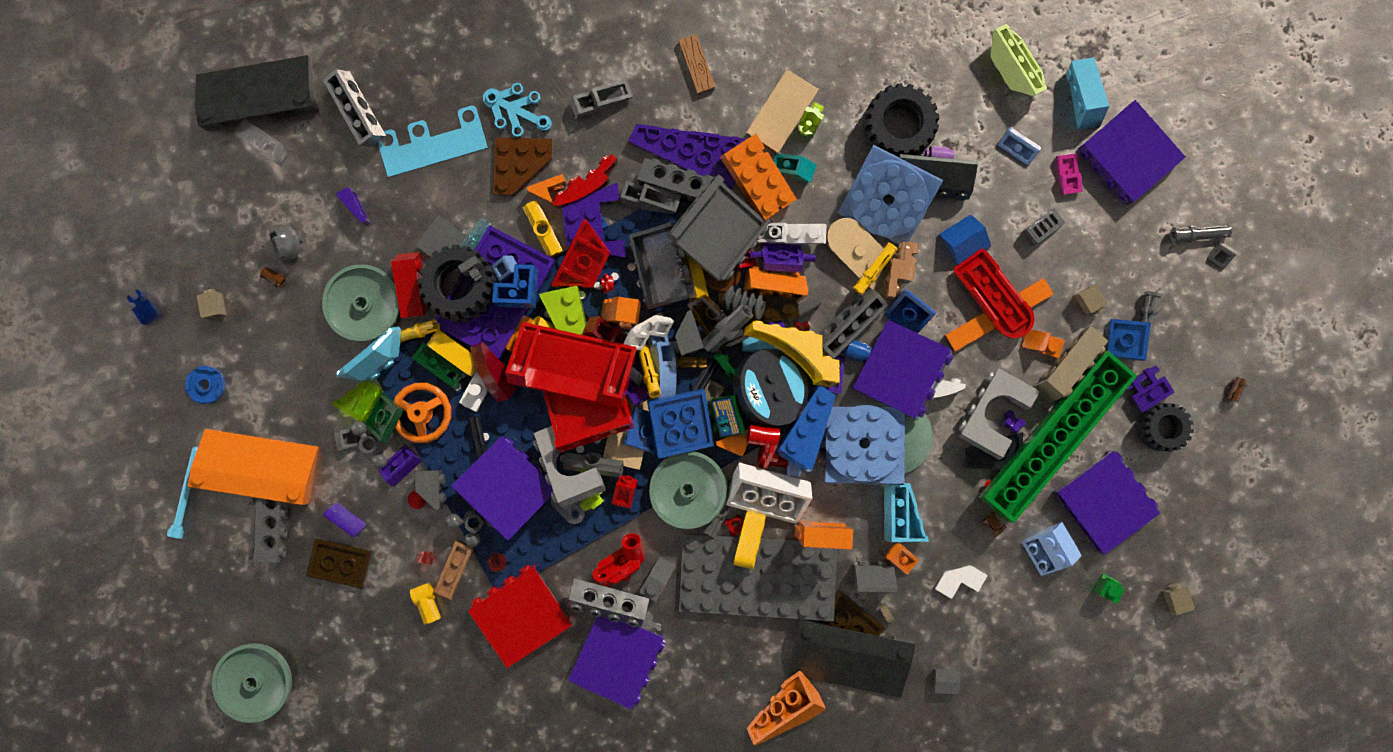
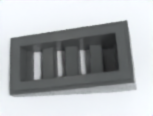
(1031, 234)
(806, 307)

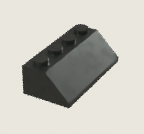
(956, 174)

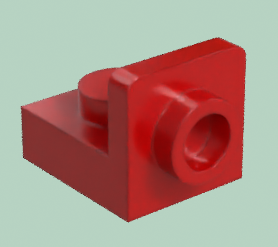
(624, 491)

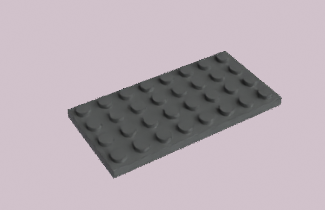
(783, 584)

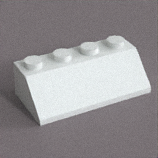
(768, 493)

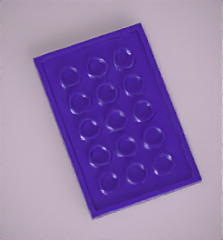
(497, 323)

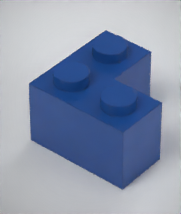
(520, 293)

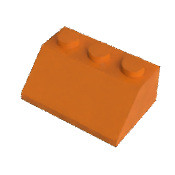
(775, 283)

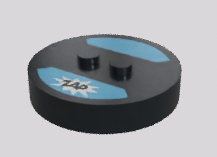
(770, 388)

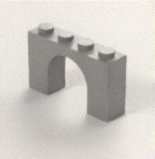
(976, 429)
(566, 488)

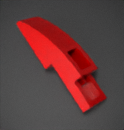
(579, 188)

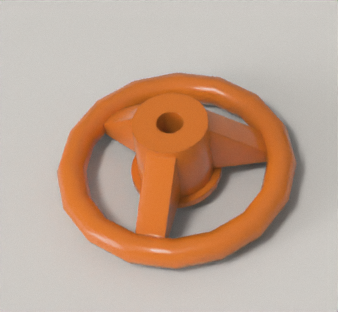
(422, 413)

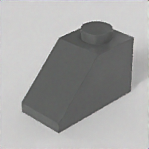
(657, 579)

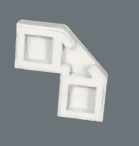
(653, 326)
(951, 580)

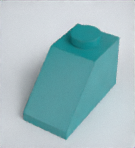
(795, 167)

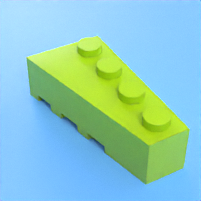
(565, 309)

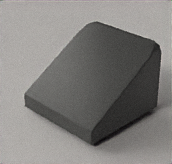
(1222, 254)
(346, 439)

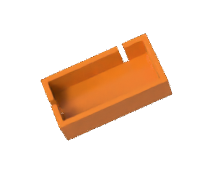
(758, 177)

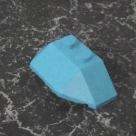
(374, 358)

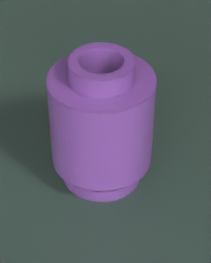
(940, 152)

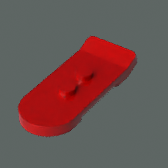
(995, 295)

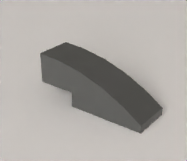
(600, 98)
(649, 198)

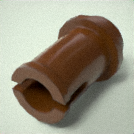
(276, 279)
(1237, 389)

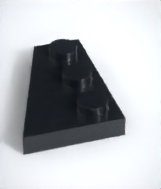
(977, 458)

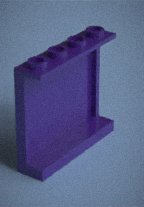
(1131, 153)
(903, 370)
(504, 487)
(1107, 502)
(617, 661)

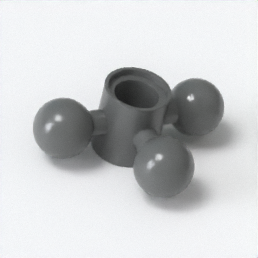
(359, 429)
(472, 539)

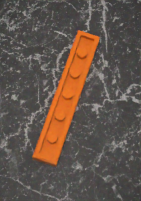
(981, 324)

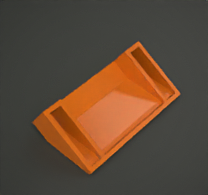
(254, 467)

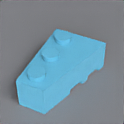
(1087, 93)
(901, 515)

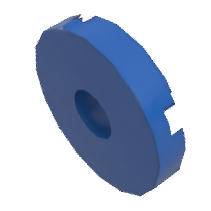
(215, 380)

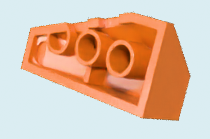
(791, 706)

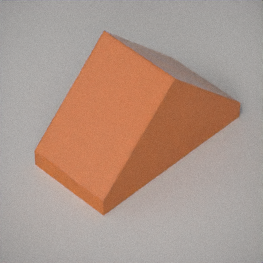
(735, 444)

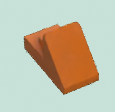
(542, 189)
(1043, 343)
(901, 557)

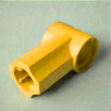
(424, 598)

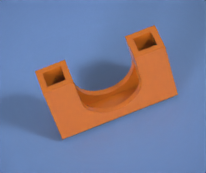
(824, 534)

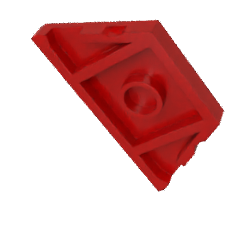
(583, 260)

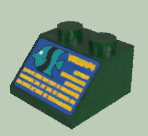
(726, 415)

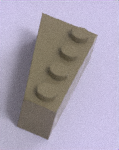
(1071, 365)

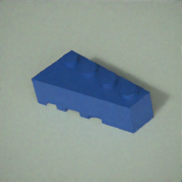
(805, 434)

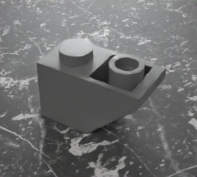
(430, 487)

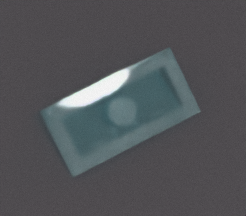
(476, 234)

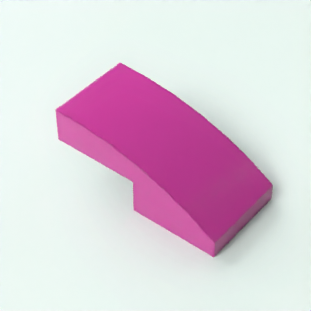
(1069, 174)

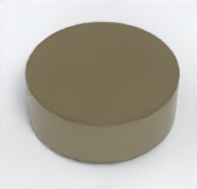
(887, 614)

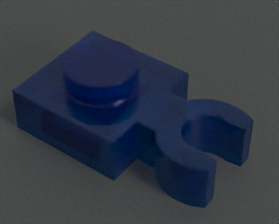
(144, 309)

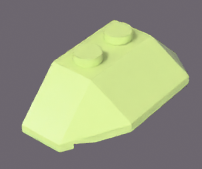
(1016, 62)

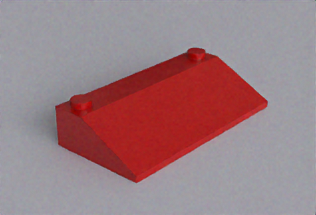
(571, 365)

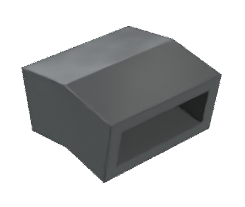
(946, 681)

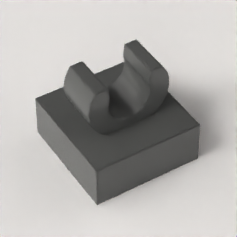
(471, 268)

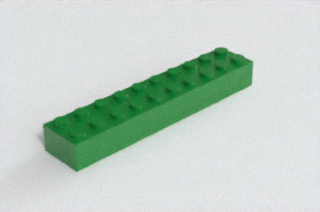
(1057, 437)

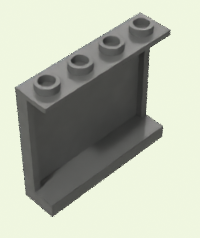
(718, 229)

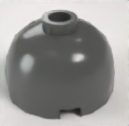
(285, 241)

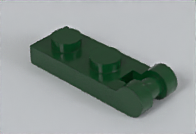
(438, 365)

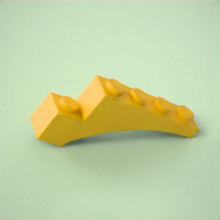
(802, 347)

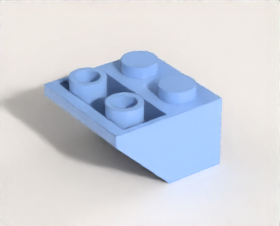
(1052, 549)

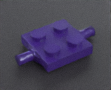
(782, 257)

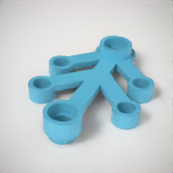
(515, 108)

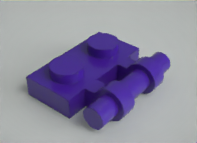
(1152, 393)

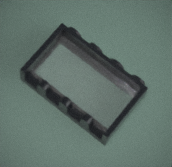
(661, 268)

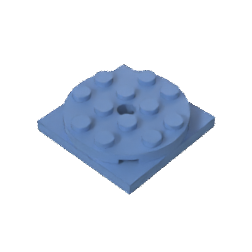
(891, 175)
(879, 463)

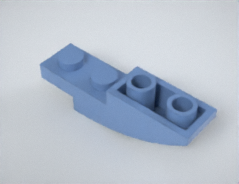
(664, 364)

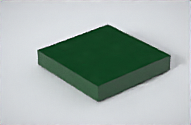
(383, 417)

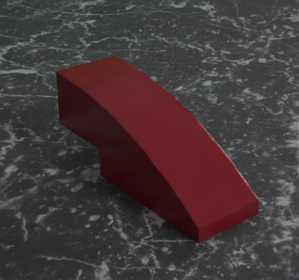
(600, 329)
(492, 372)

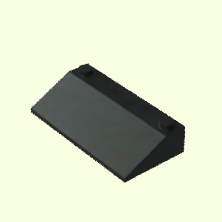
(254, 91)
(851, 658)

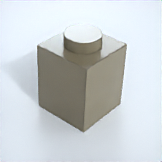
(1091, 300)
(211, 304)
(1178, 599)

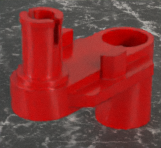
(768, 439)
(621, 563)

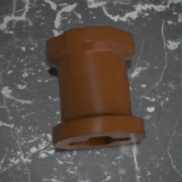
(994, 524)

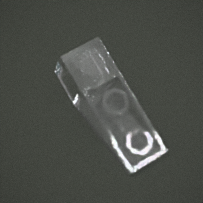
(262, 142)

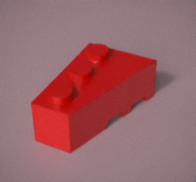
(406, 276)

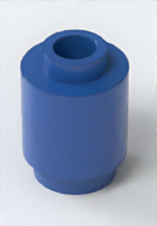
(857, 351)

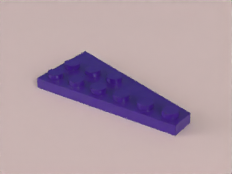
(687, 149)

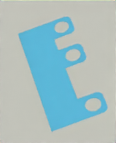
(431, 150)

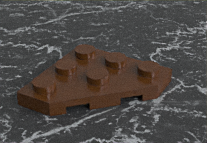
(518, 162)

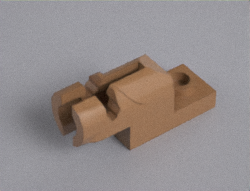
(901, 269)

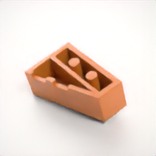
(621, 312)

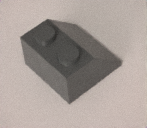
(688, 337)
(874, 577)

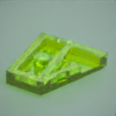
(359, 400)

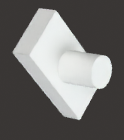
(474, 393)

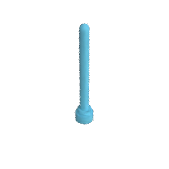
(176, 529)

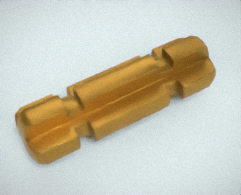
(691, 362)

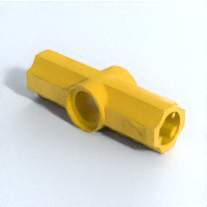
(537, 219)

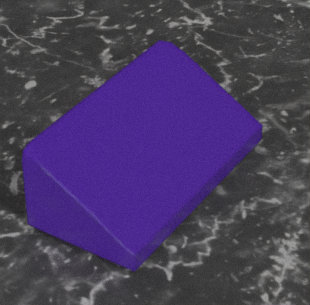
(399, 465)
(344, 520)

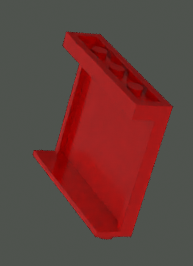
(583, 422)
(519, 615)

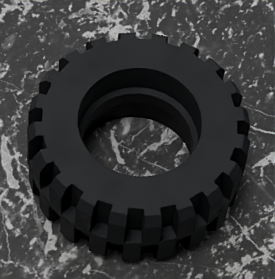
(914, 101)
(434, 274)

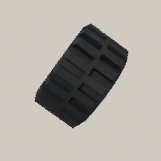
(1180, 423)

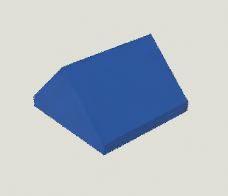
(965, 238)
(909, 312)

